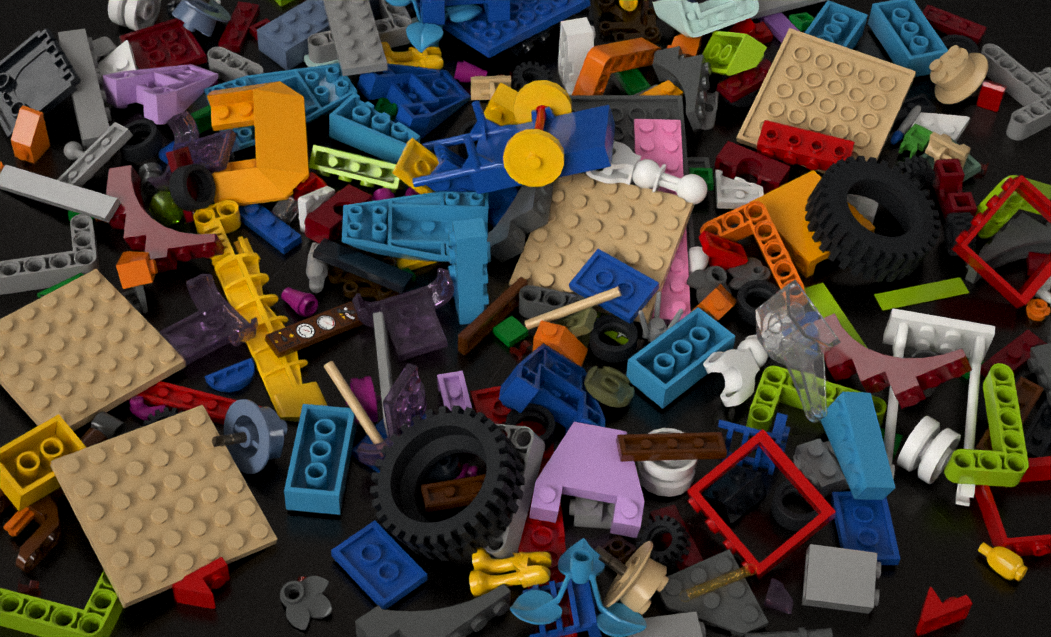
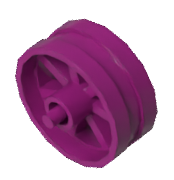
(364, 392)

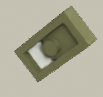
(580, 324)

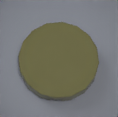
(609, 386)

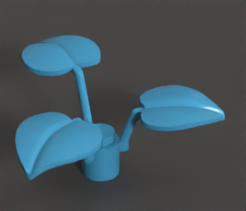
(427, 34)
(580, 565)

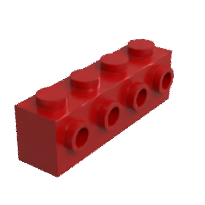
(802, 146)

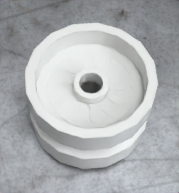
(134, 13)
(928, 449)
(666, 476)

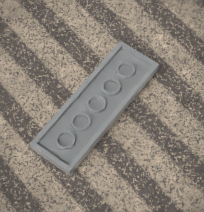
(355, 36)

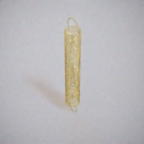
(726, 583)

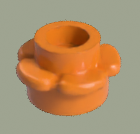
(1037, 309)

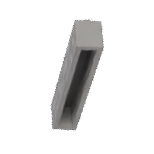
(88, 98)

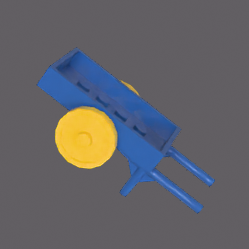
(536, 151)

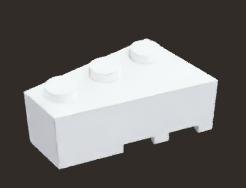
(574, 44)

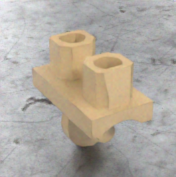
(484, 86)
(942, 147)

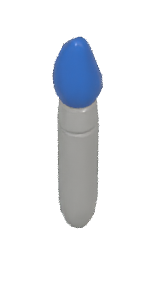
(903, 128)

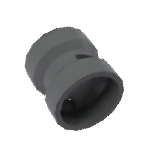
(149, 170)

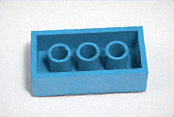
(838, 25)
(906, 35)
(677, 357)
(320, 459)

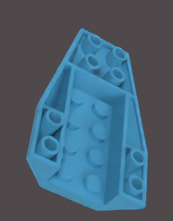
(321, 86)
(412, 225)

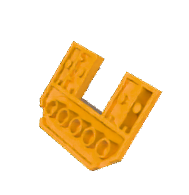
(279, 142)

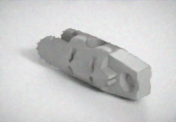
(316, 271)

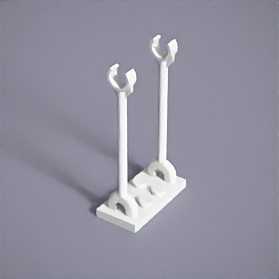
(939, 336)

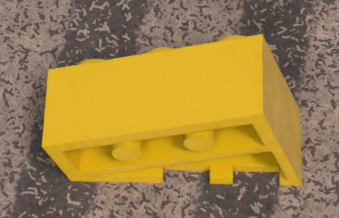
(500, 106)

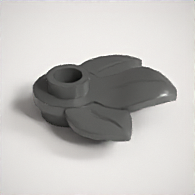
(750, 271)
(707, 281)
(310, 602)

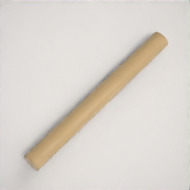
(574, 307)
(353, 402)

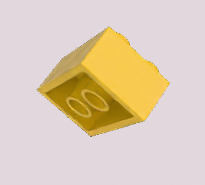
(27, 461)

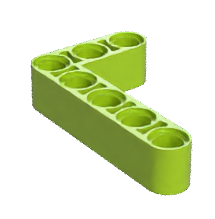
(1009, 207)
(778, 387)
(1009, 456)
(57, 614)

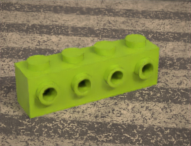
(354, 166)

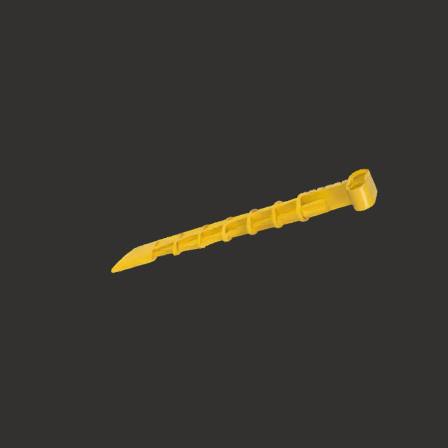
(243, 288)

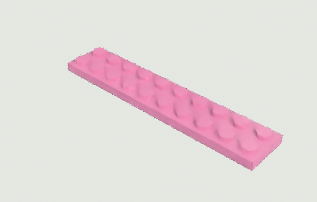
(662, 143)

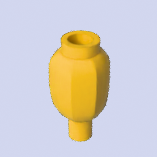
(1004, 562)

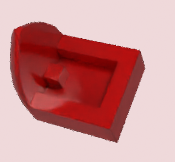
(311, 184)

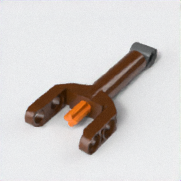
(46, 509)

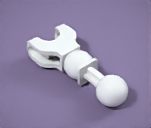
(647, 174)
(738, 369)

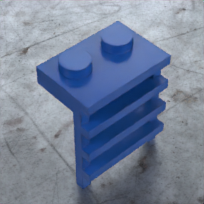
(448, 161)
(779, 436)
(582, 606)

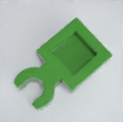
(915, 139)

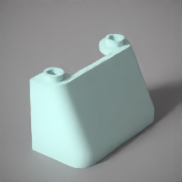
(702, 18)

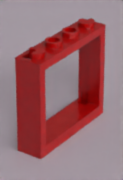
(1042, 273)
(1038, 470)
(797, 479)

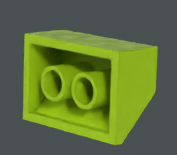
(733, 52)

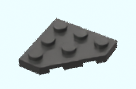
(728, 607)

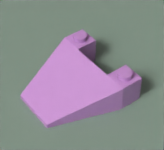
(160, 90)
(590, 468)

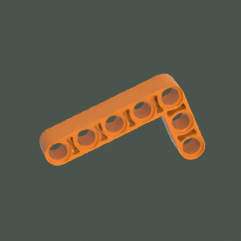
(609, 59)
(757, 227)

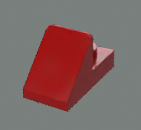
(758, 30)
(991, 95)
(722, 251)
(197, 586)
(939, 614)

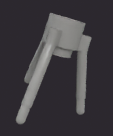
(656, 325)

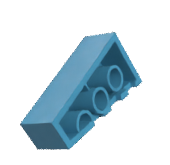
(369, 130)
(469, 268)
(859, 445)

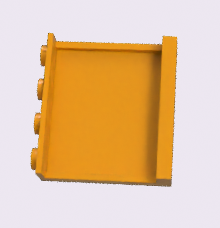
(788, 213)

